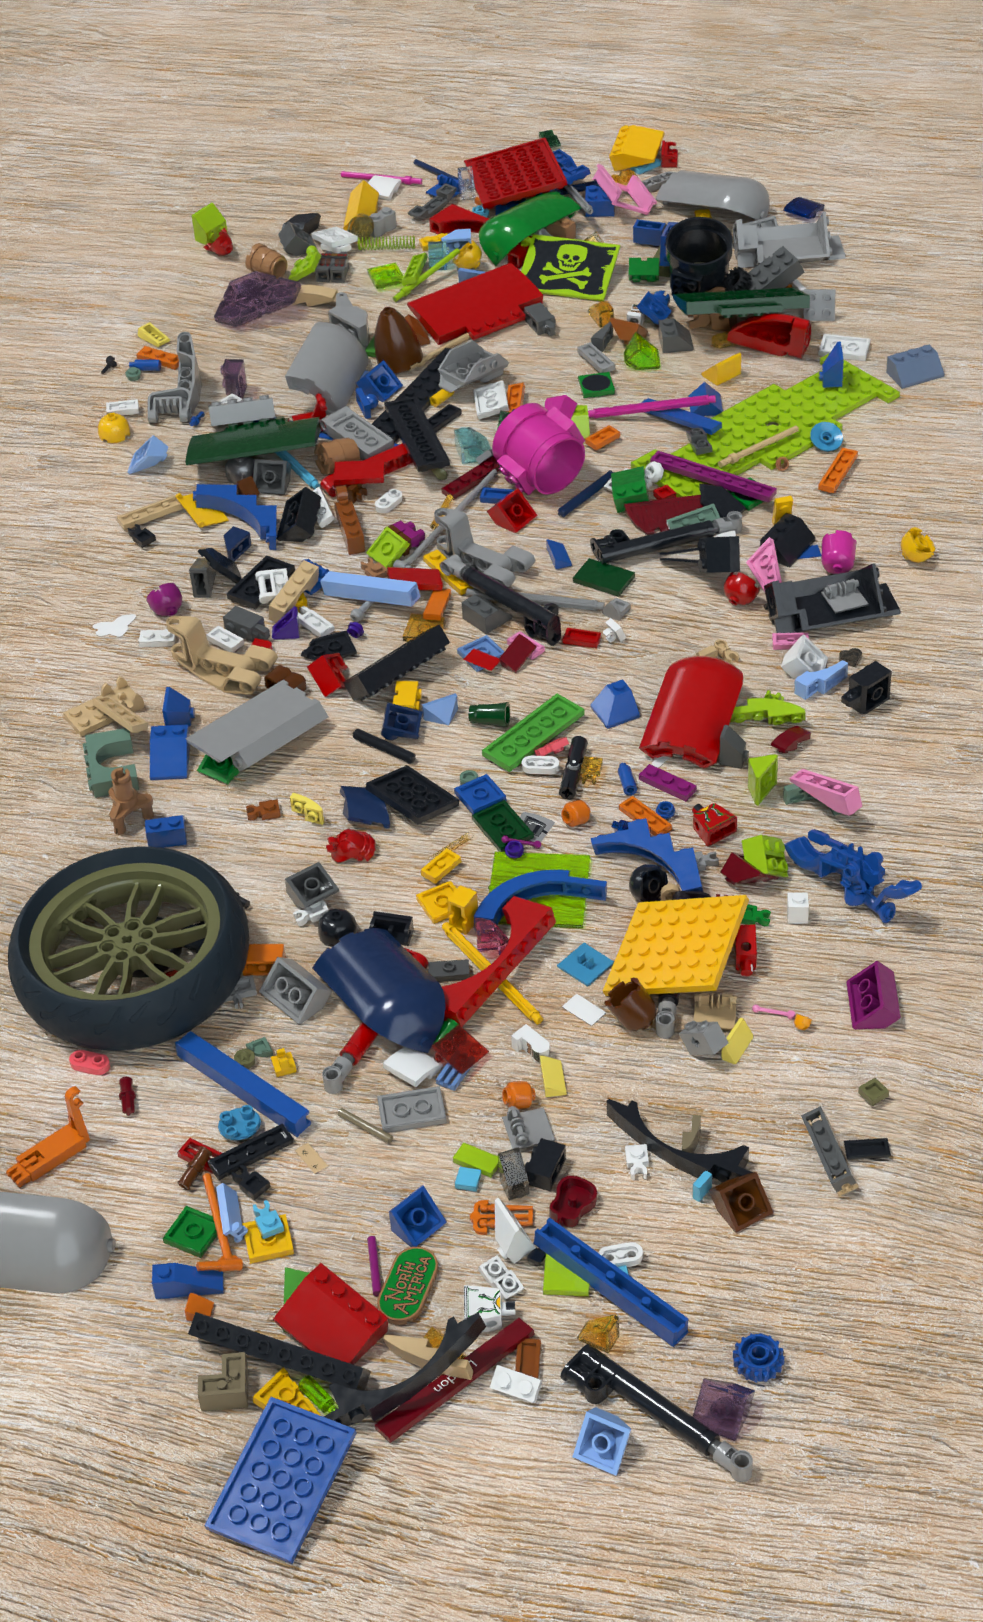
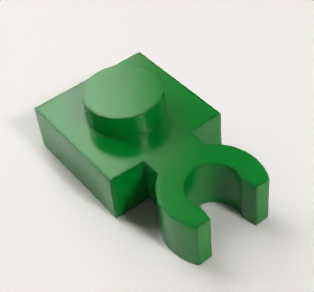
(752, 916)

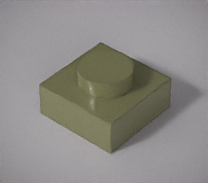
(873, 1091)

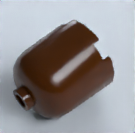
(632, 1005)

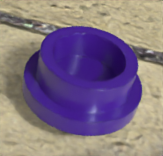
(355, 629)
(514, 849)

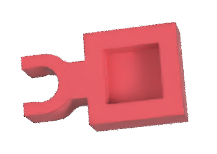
(555, 746)

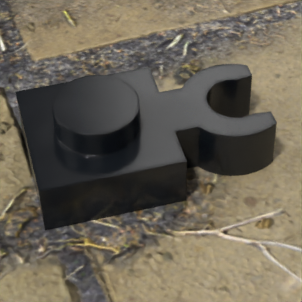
(141, 537)
(251, 1184)

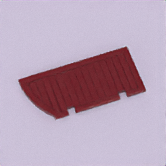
(653, 514)

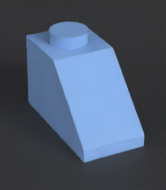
(457, 239)

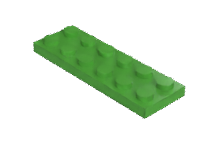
(533, 732)

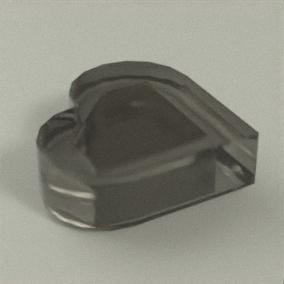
(852, 656)

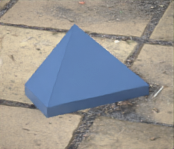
(441, 710)

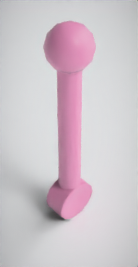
(790, 1014)

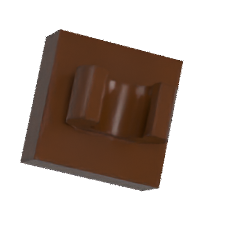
(355, 492)

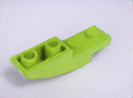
(773, 709)

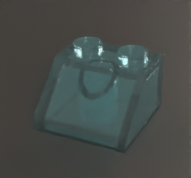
(470, 444)

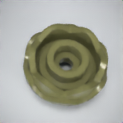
(440, 473)

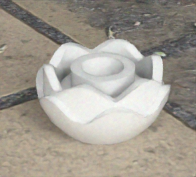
(654, 471)

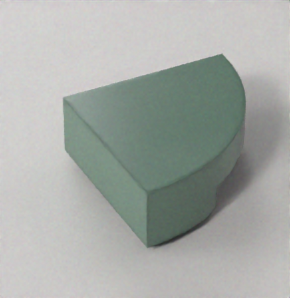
(260, 1047)

